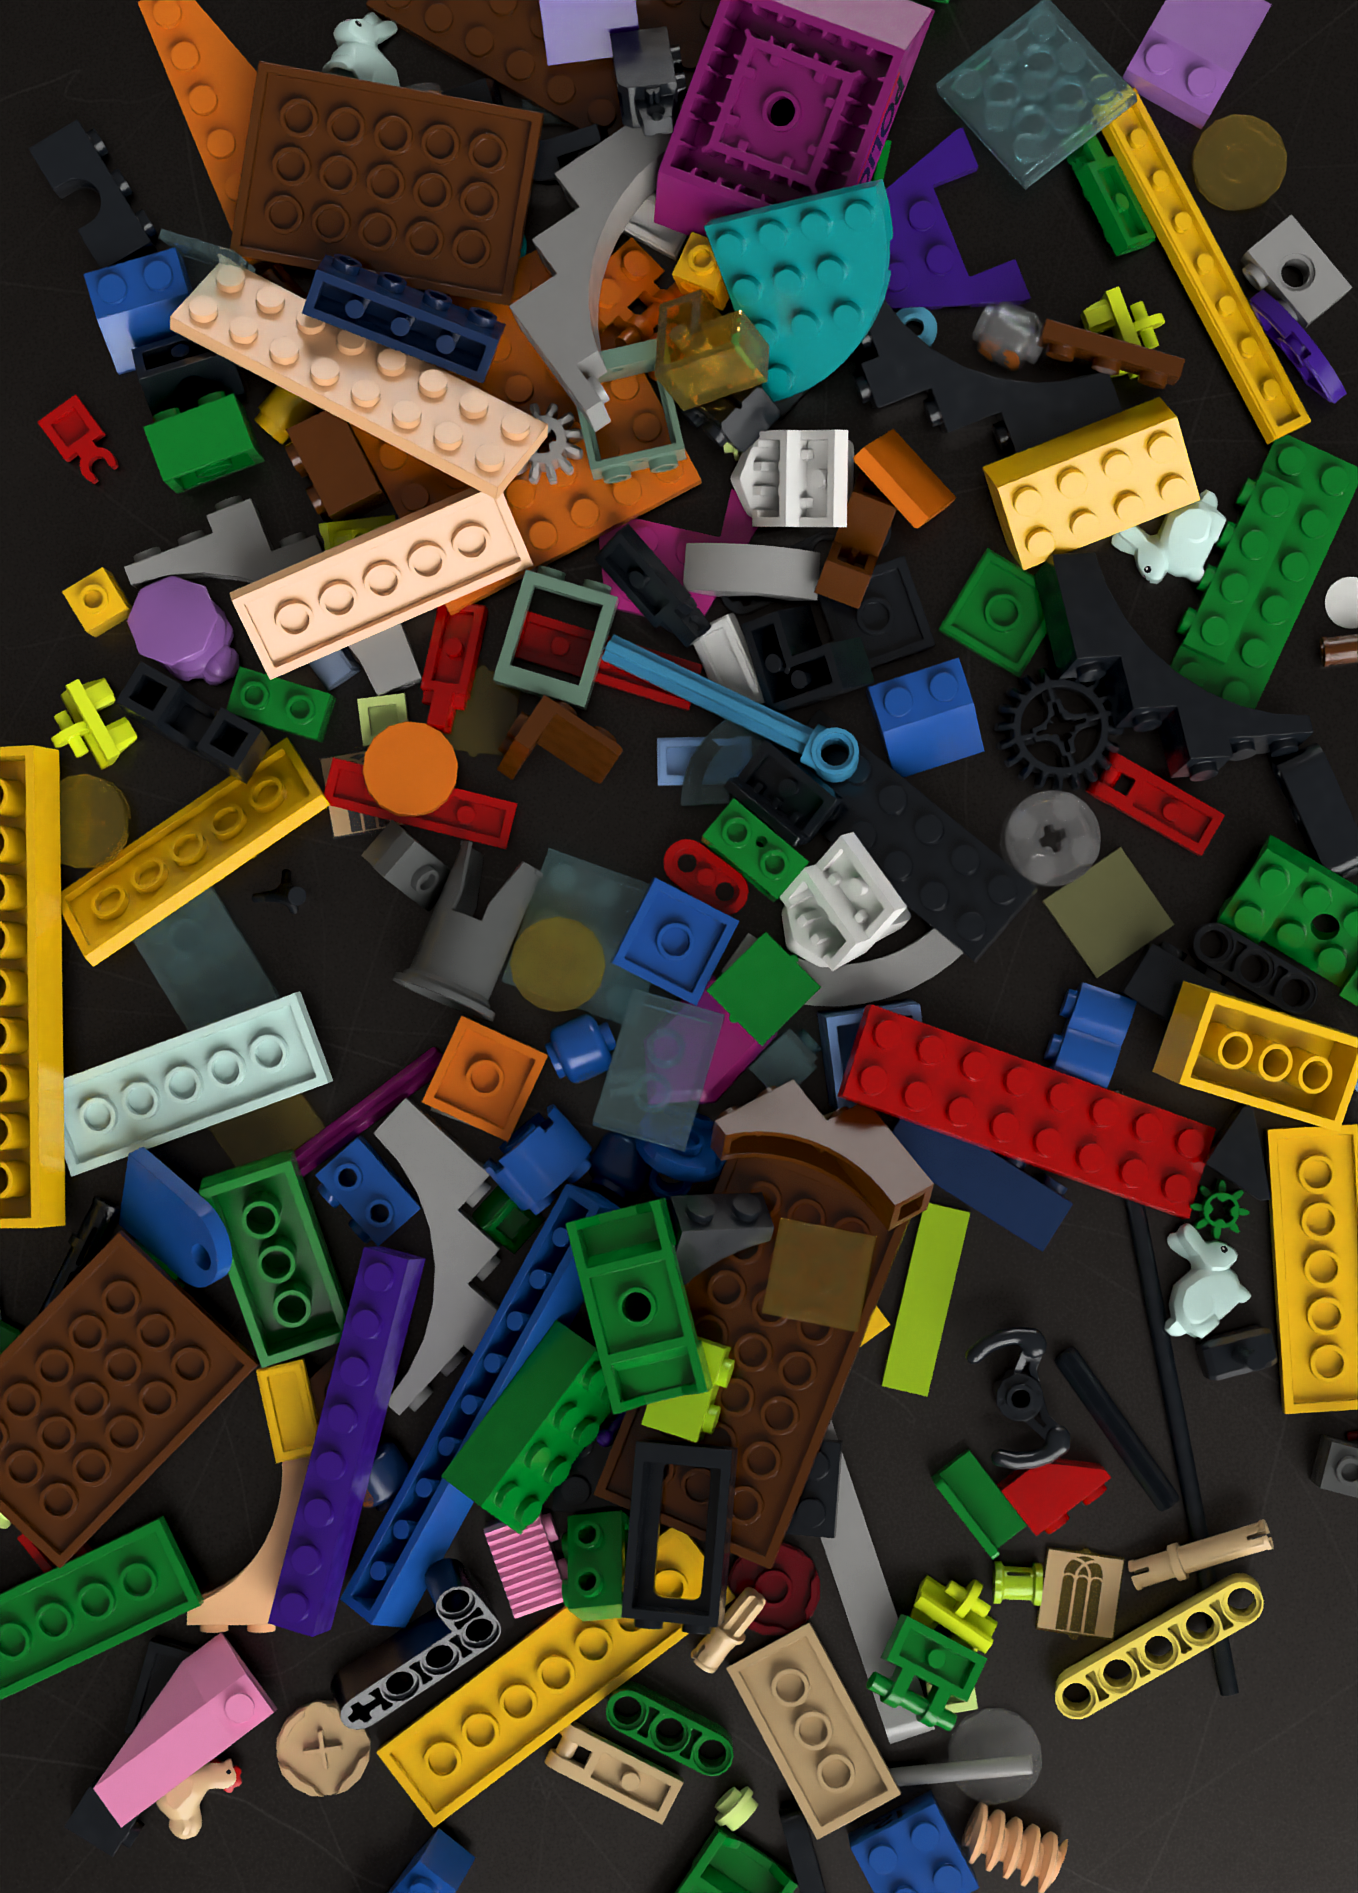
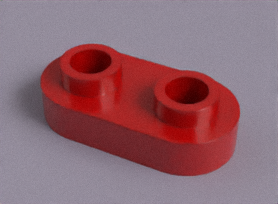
(707, 875)

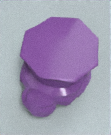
(184, 631)

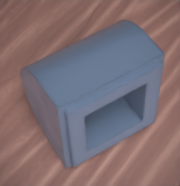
(335, 668)

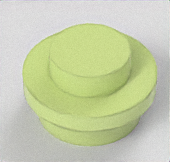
(735, 1807)

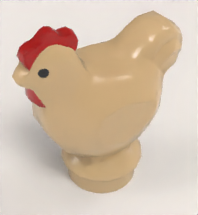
(184, 1800)

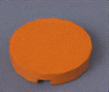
(410, 769)

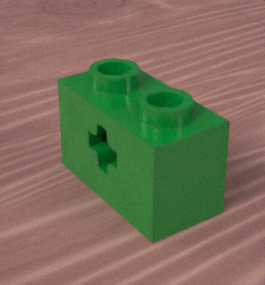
(281, 704)

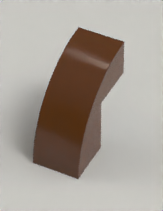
(857, 545)

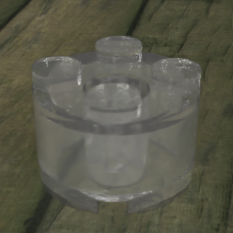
(1060, 813)

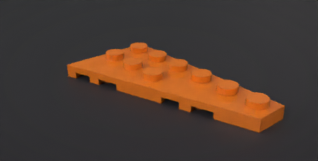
(211, 86)

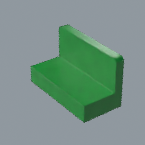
(978, 1502)

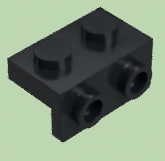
(784, 794)

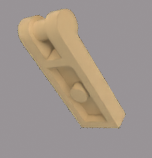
(616, 1772)

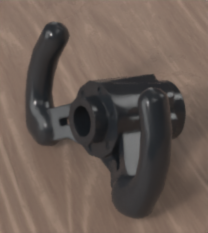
(1032, 1347)

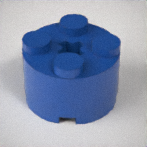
(539, 1160)

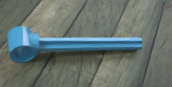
(737, 708)

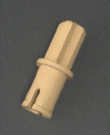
(738, 1617)

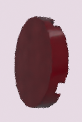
(788, 1588)

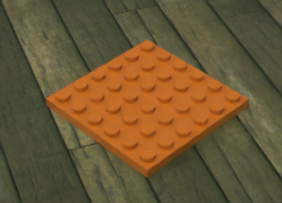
(577, 507)

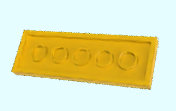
(190, 852)
(1315, 1264)

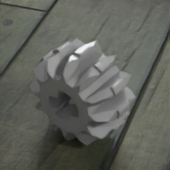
(559, 449)

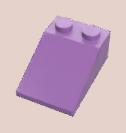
(1193, 54)

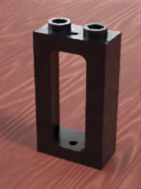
(639, 1594)

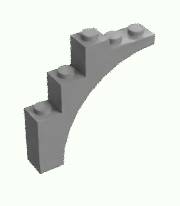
(243, 552)
(444, 1180)

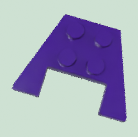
(923, 252)

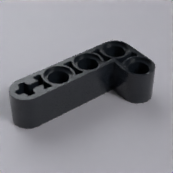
(420, 1653)

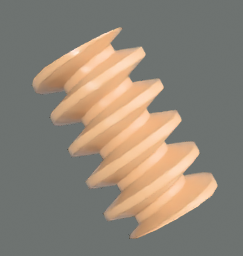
(1013, 1846)

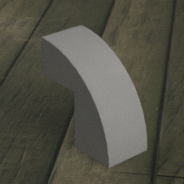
(751, 570)

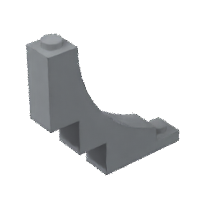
(562, 313)

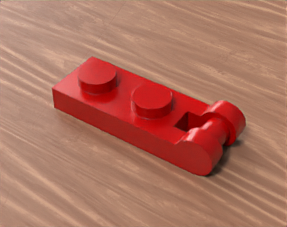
(1157, 804)

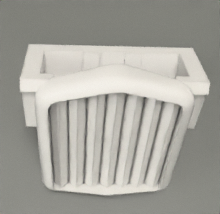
(796, 478)
(840, 906)

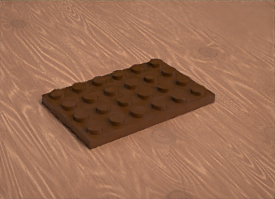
(386, 178)
(105, 1394)

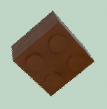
(337, 466)

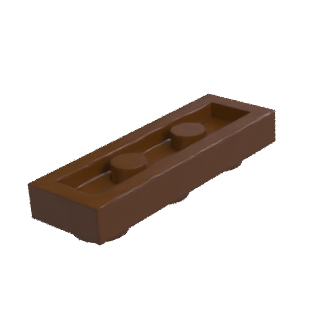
(1110, 354)

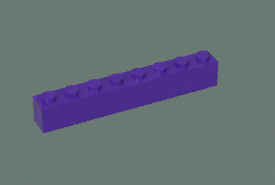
(346, 1440)

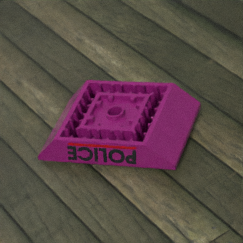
(836, 64)

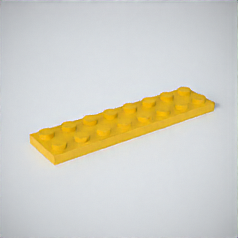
(533, 1692)

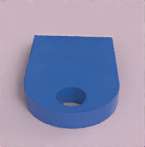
(173, 1221)

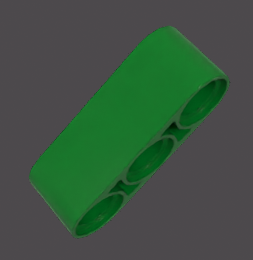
(681, 1748)

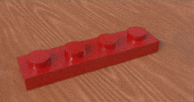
(566, 648)
(462, 816)

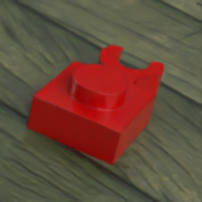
(76, 433)

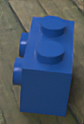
(367, 1191)

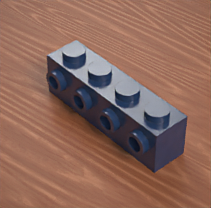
(403, 317)
(988, 1182)

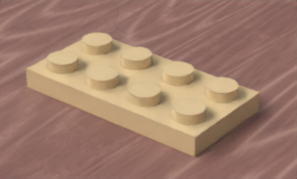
(813, 1730)

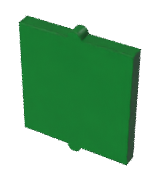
(763, 988)

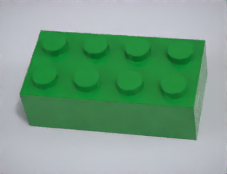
(278, 1258)
(534, 1430)

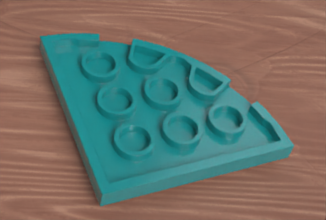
(808, 277)

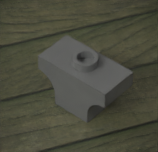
(408, 865)

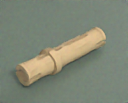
(1199, 1555)

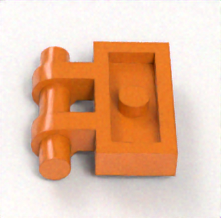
(629, 277)

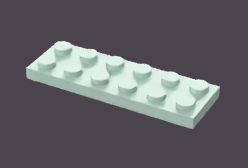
(191, 1082)

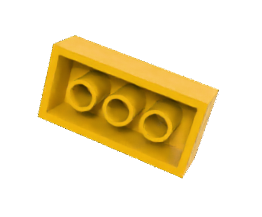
(1092, 483)
(1259, 1057)

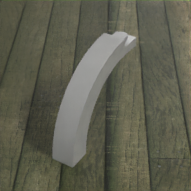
(877, 977)

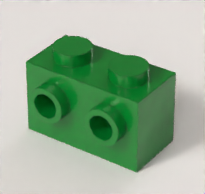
(596, 1564)

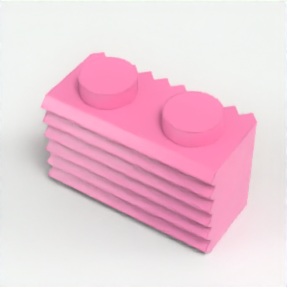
(528, 1564)

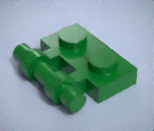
(932, 1658)

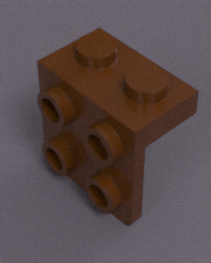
(563, 734)

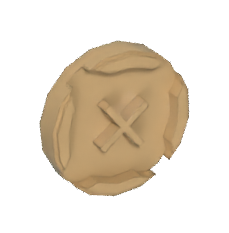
(320, 1751)

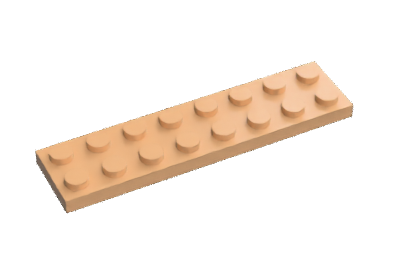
(360, 379)

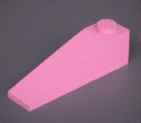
(192, 1721)

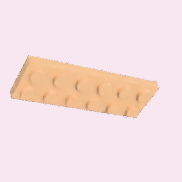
(380, 579)

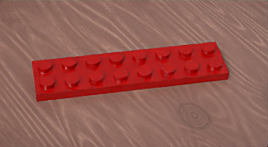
(1026, 1111)

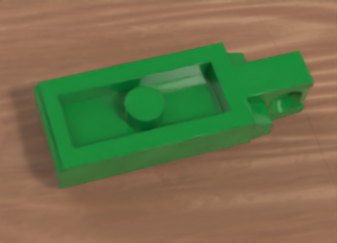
(1111, 198)

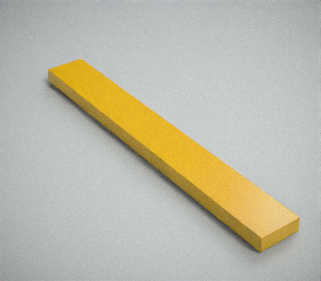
(1205, 273)

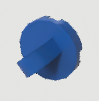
(694, 1165)

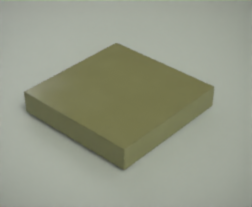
(1108, 912)

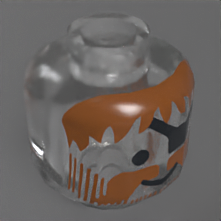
(1008, 335)

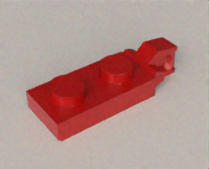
(452, 663)

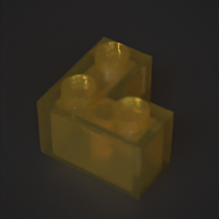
(707, 353)

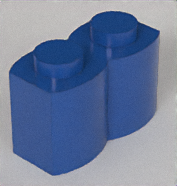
(1091, 1034)

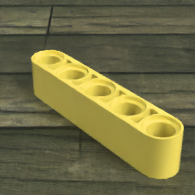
(1146, 1666)

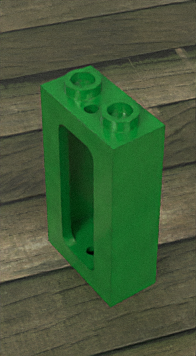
(767, 867)

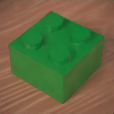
(203, 442)

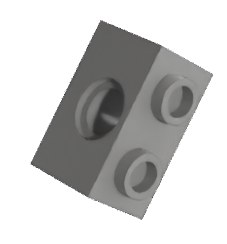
(1292, 246)

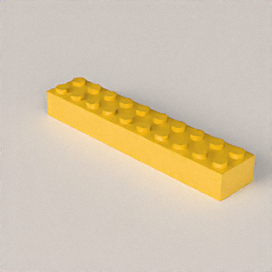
(31, 991)

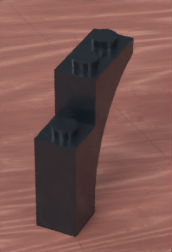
(708, 1231)

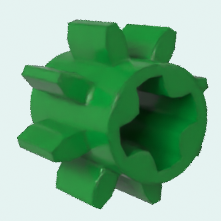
(1231, 1208)

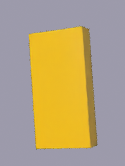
(288, 1409)

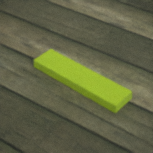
(925, 1299)

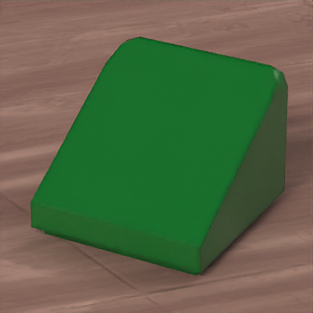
(505, 1221)

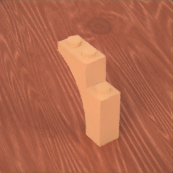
(251, 1593)

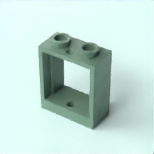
(622, 363)
(538, 684)

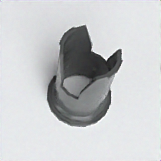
(464, 955)

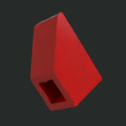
(1048, 1492)

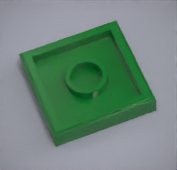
(998, 614)

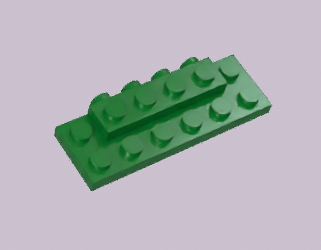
(1263, 570)

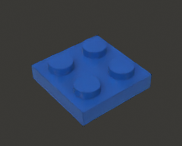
(674, 941)

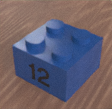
(913, 1851)

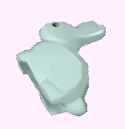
(359, 52)
(1180, 543)
(1207, 1289)

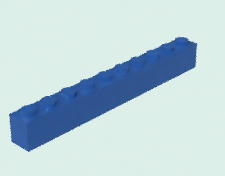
(427, 1506)

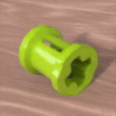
(1017, 1583)

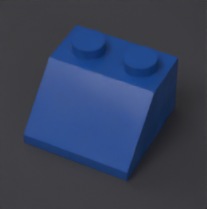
(136, 302)
(926, 718)

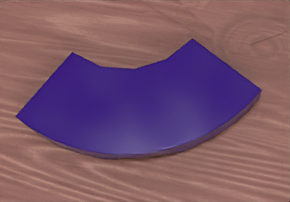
(1297, 346)

